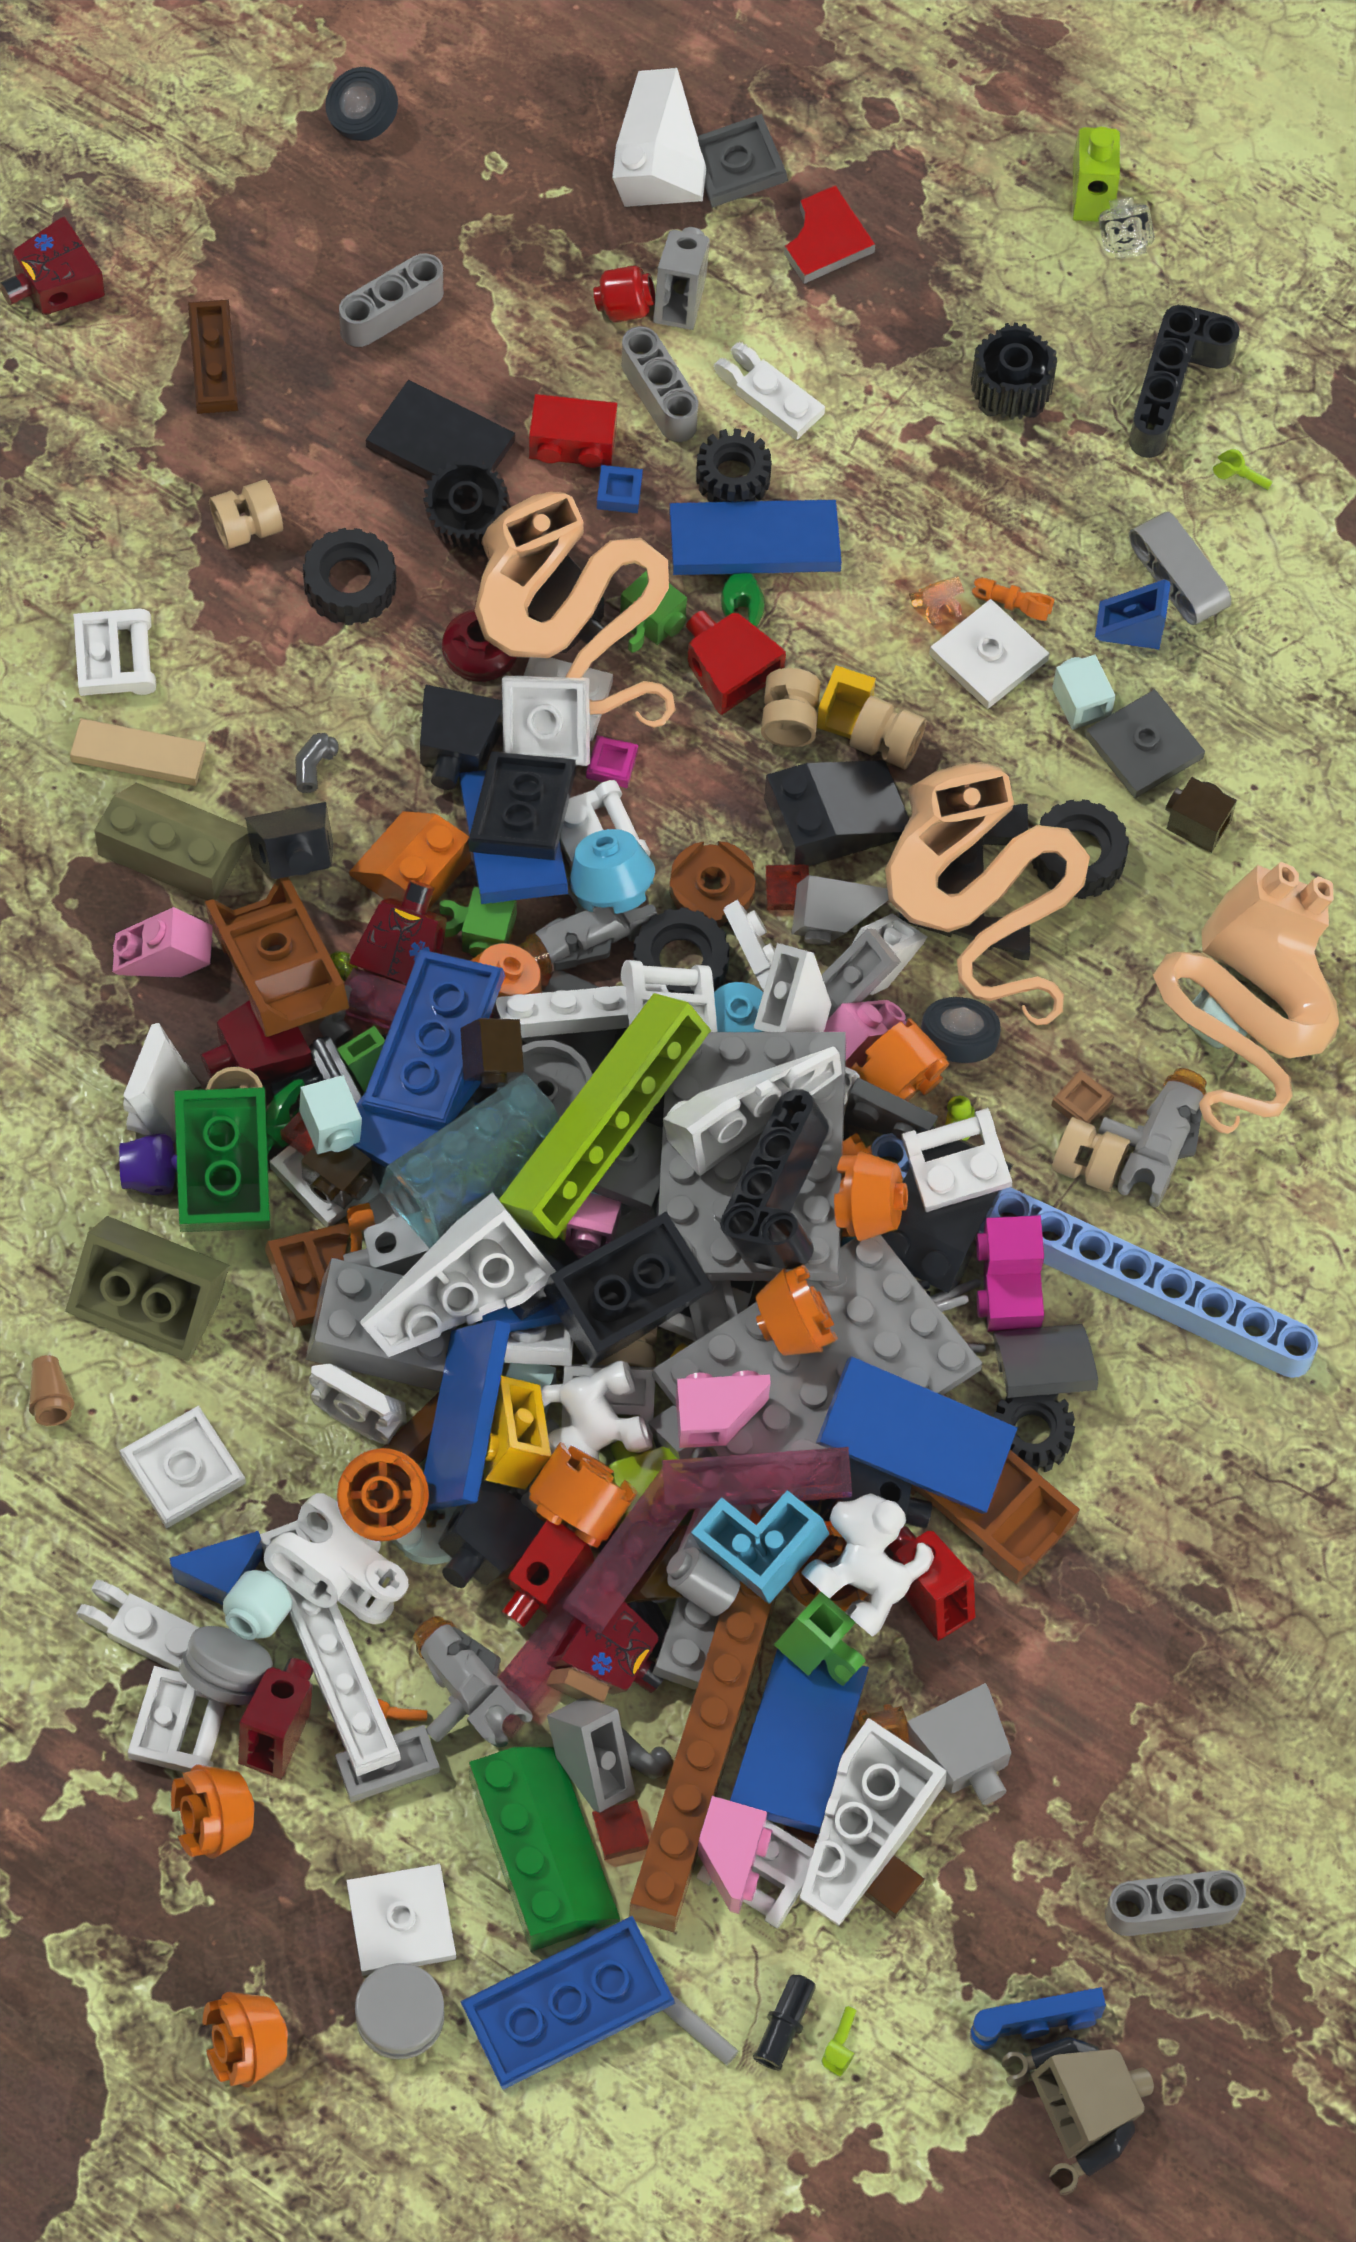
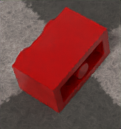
(573, 430)

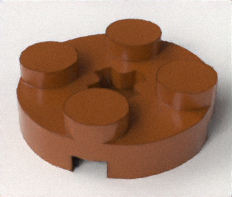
(711, 860)

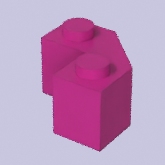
(1012, 1273)

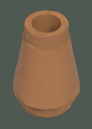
(49, 1392)

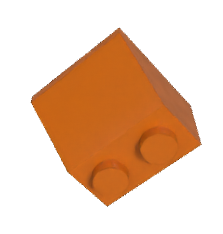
(416, 849)

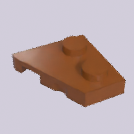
(300, 1266)

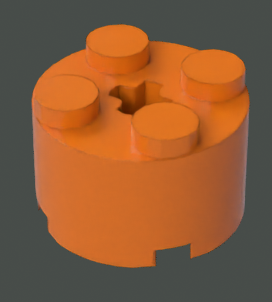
(903, 1062)
(581, 1493)

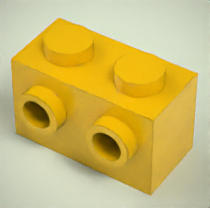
(518, 1435)

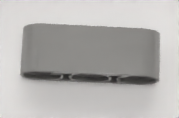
(399, 284)
(660, 400)
(1174, 556)
(1192, 1888)

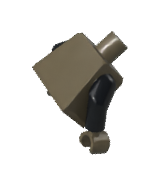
(1087, 2100)

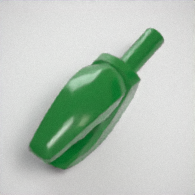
(743, 591)
(278, 1113)

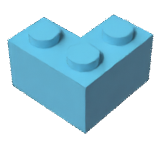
(764, 1553)

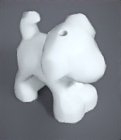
(592, 1418)
(868, 1529)

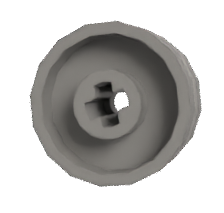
(556, 1071)

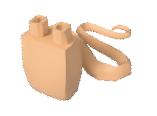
(524, 552)
(948, 817)
(1270, 937)

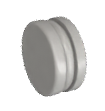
(224, 1665)
(399, 2011)

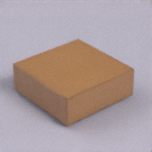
(1082, 1099)
(577, 1684)

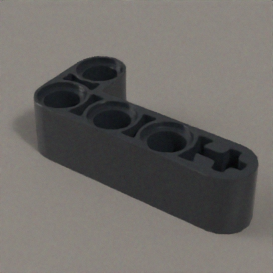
(1195, 346)
(760, 1207)

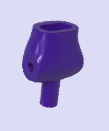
(148, 1164)

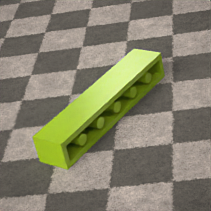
(604, 1115)

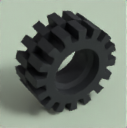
(733, 449)
(1058, 1420)

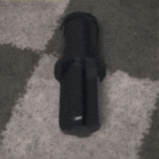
(785, 2022)

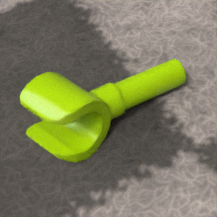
(1233, 464)
(836, 2055)

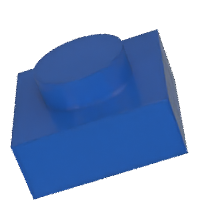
(619, 489)

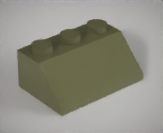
(170, 840)
(146, 1287)

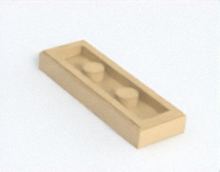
(138, 752)

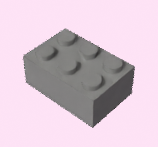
(339, 1338)

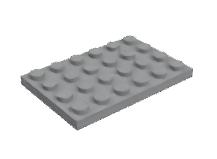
(699, 1201)
(878, 1319)

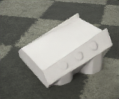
(152, 1086)
(356, 1403)

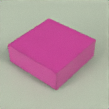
(612, 761)

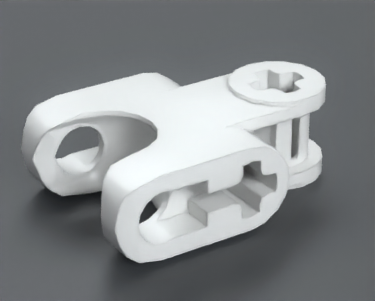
(336, 1564)

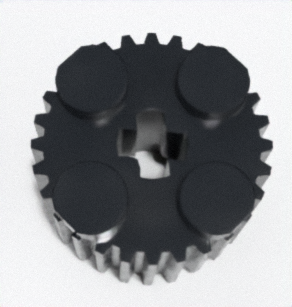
(1013, 373)
(452, 487)

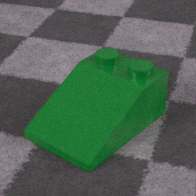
(222, 1159)

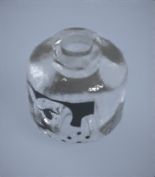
(1126, 228)

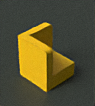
(844, 701)

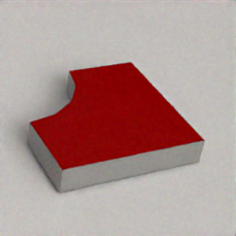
(829, 236)

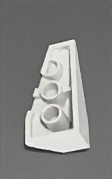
(658, 144)
(734, 1113)
(467, 1273)

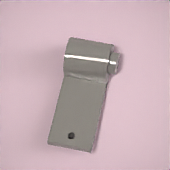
(699, 1575)

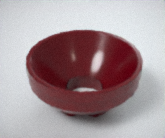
(469, 658)

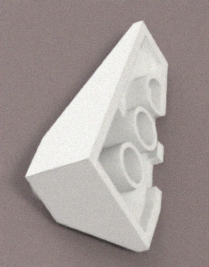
(872, 1810)

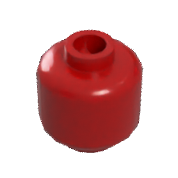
(625, 293)

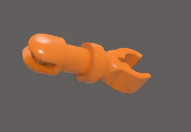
(1032, 604)

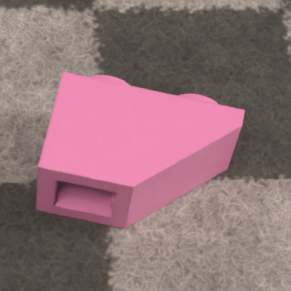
(163, 946)
(863, 1025)
(593, 1224)
(717, 1407)
(729, 1846)

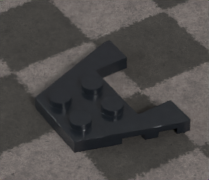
(970, 866)

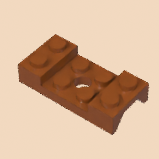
(284, 984)
(1021, 1521)

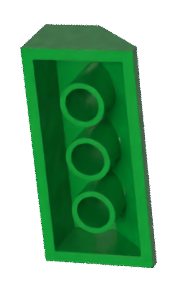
(542, 1845)

